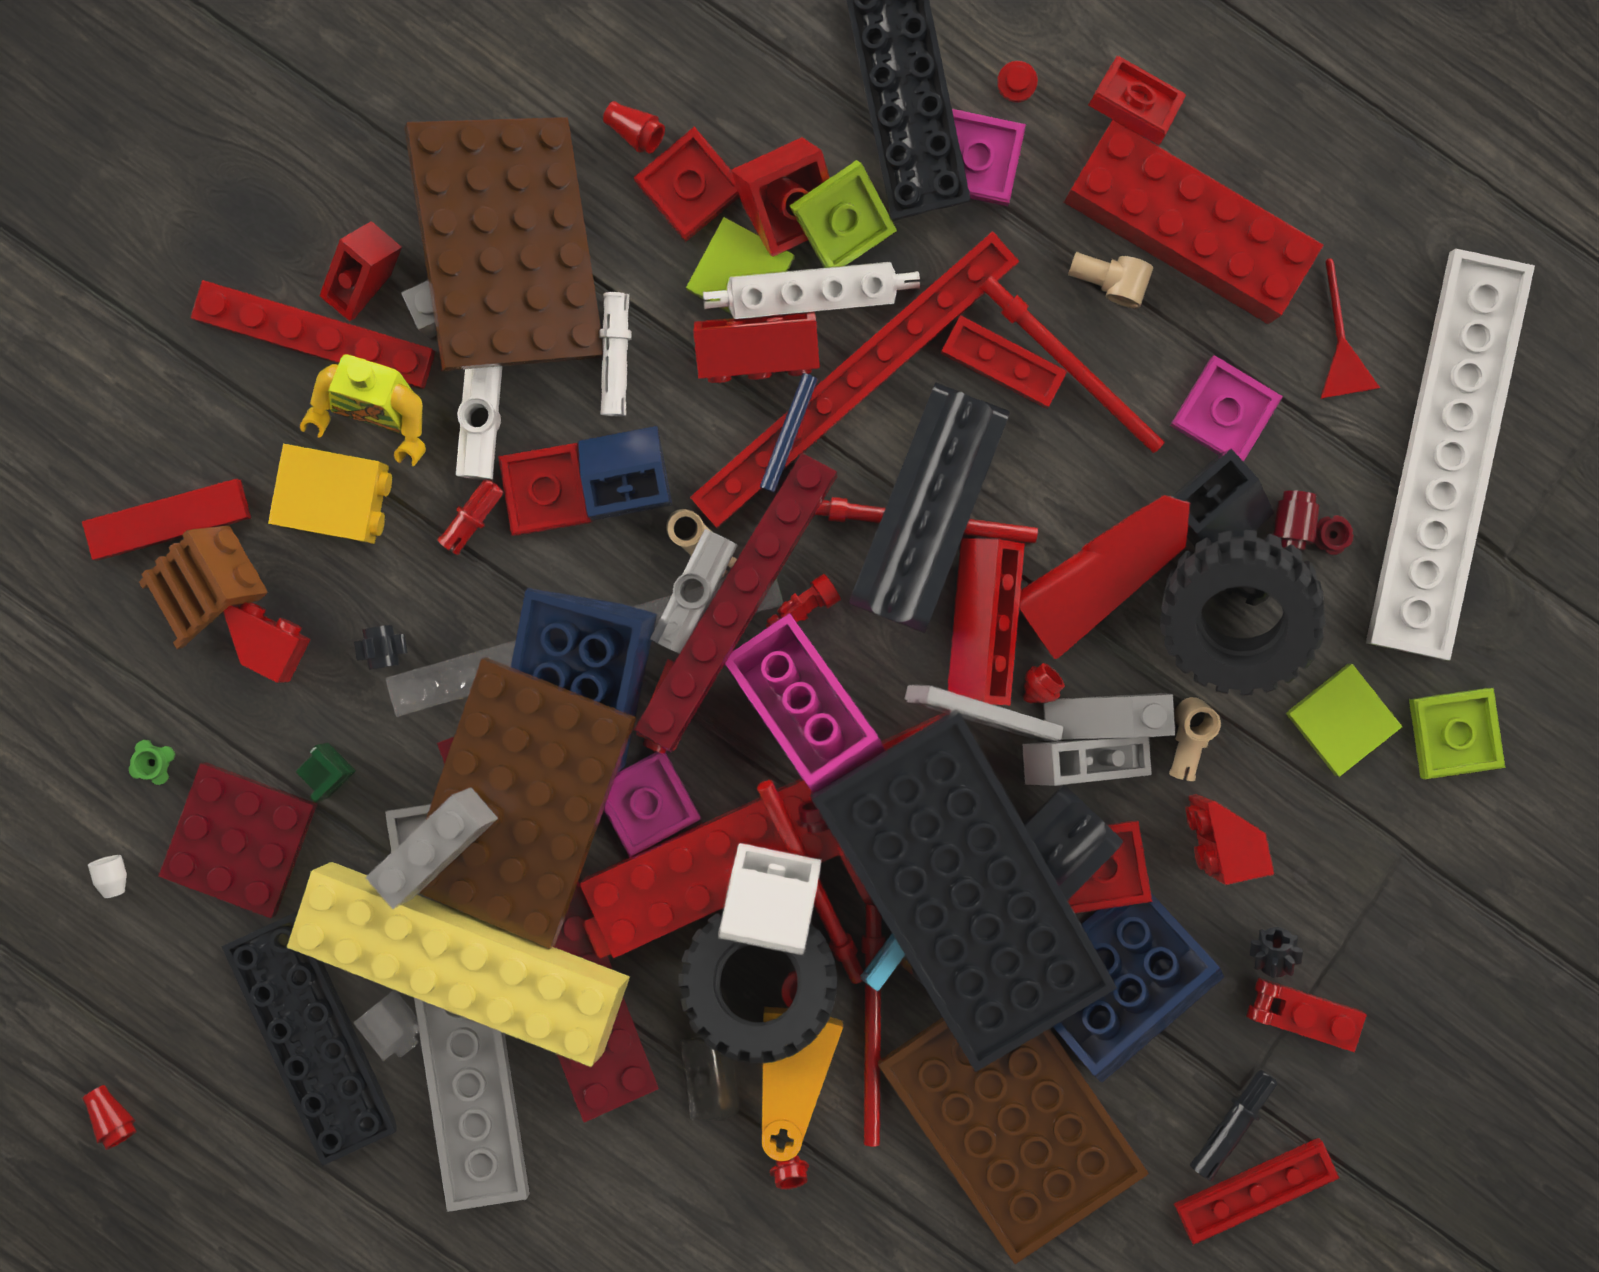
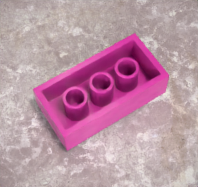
(803, 704)

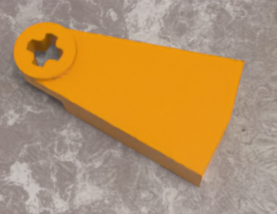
(793, 1088)

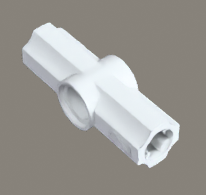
(478, 444)

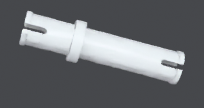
(615, 346)

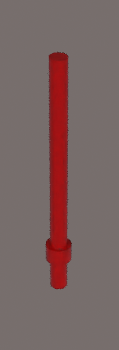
(1016, 311)
(839, 510)
(841, 942)
(871, 944)

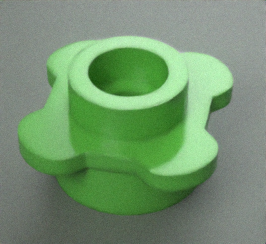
(140, 766)

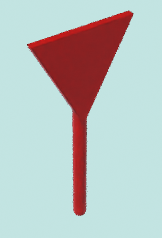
(1346, 371)

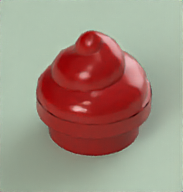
(1042, 684)

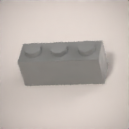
(431, 847)

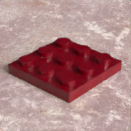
(237, 840)

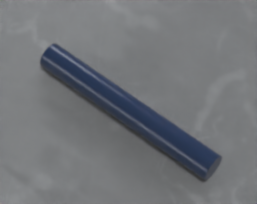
(788, 432)

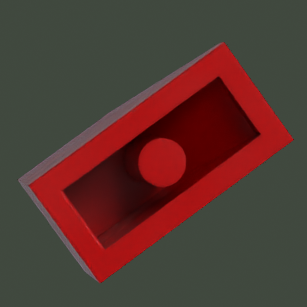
(359, 269)

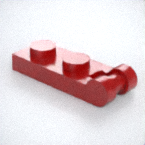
(1307, 1015)

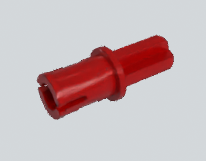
(470, 516)

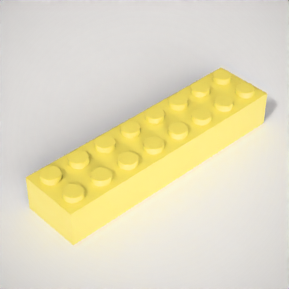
(459, 964)

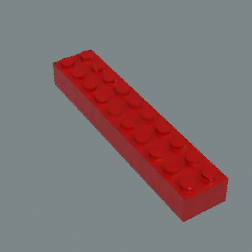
(694, 869)

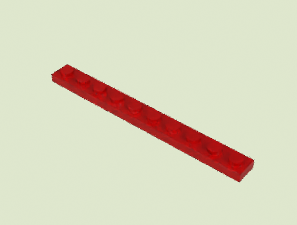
(860, 375)

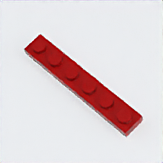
(308, 331)

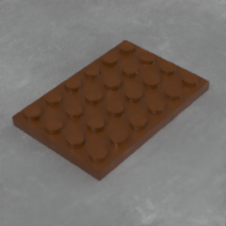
(504, 241)
(546, 773)
(1016, 1133)

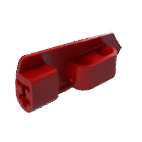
(1104, 573)

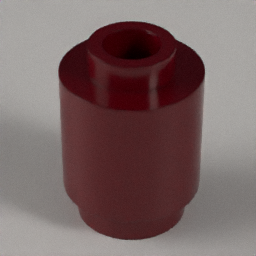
(1297, 519)

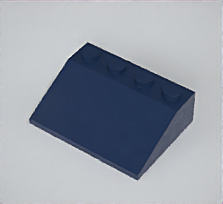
(585, 647)
(1156, 978)

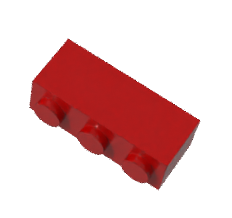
(756, 346)

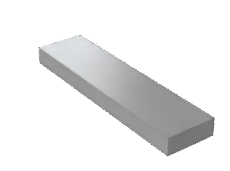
(984, 713)

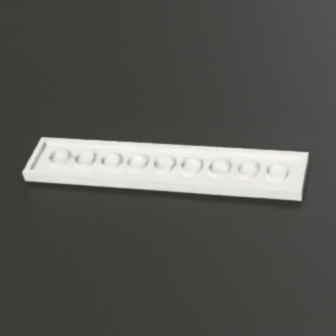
(1450, 454)

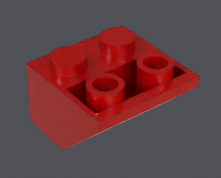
(1228, 845)

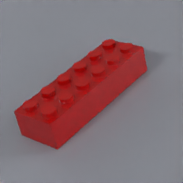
(1193, 223)

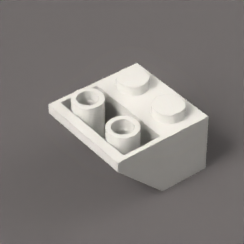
(770, 899)

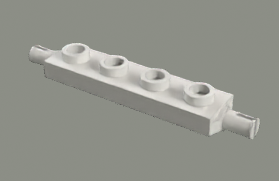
(811, 290)

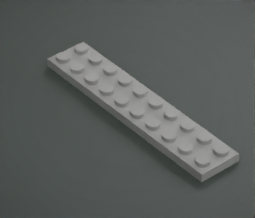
(467, 1089)

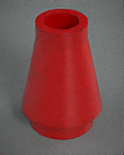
(636, 127)
(109, 1119)

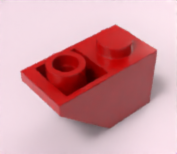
(264, 644)

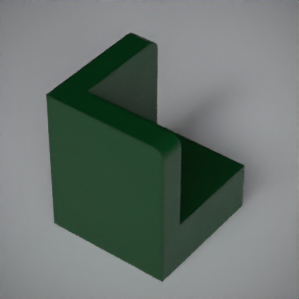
(324, 771)

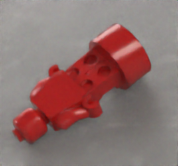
(820, 594)

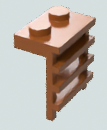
(216, 573)

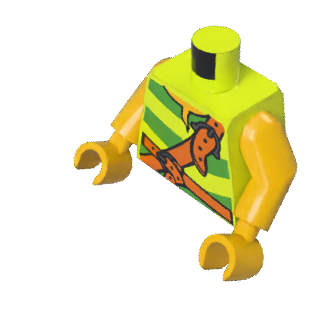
(371, 396)

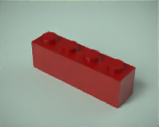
(986, 619)

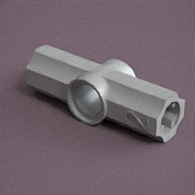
(705, 566)

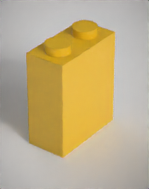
(330, 494)

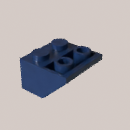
(623, 473)

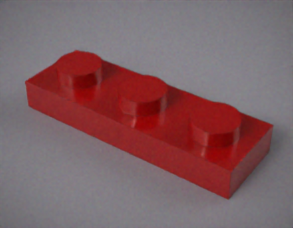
(1003, 362)

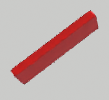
(165, 519)
(1256, 1191)

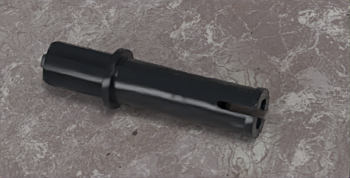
(1234, 1125)

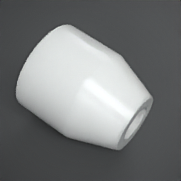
(108, 875)

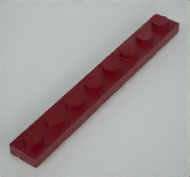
(736, 602)

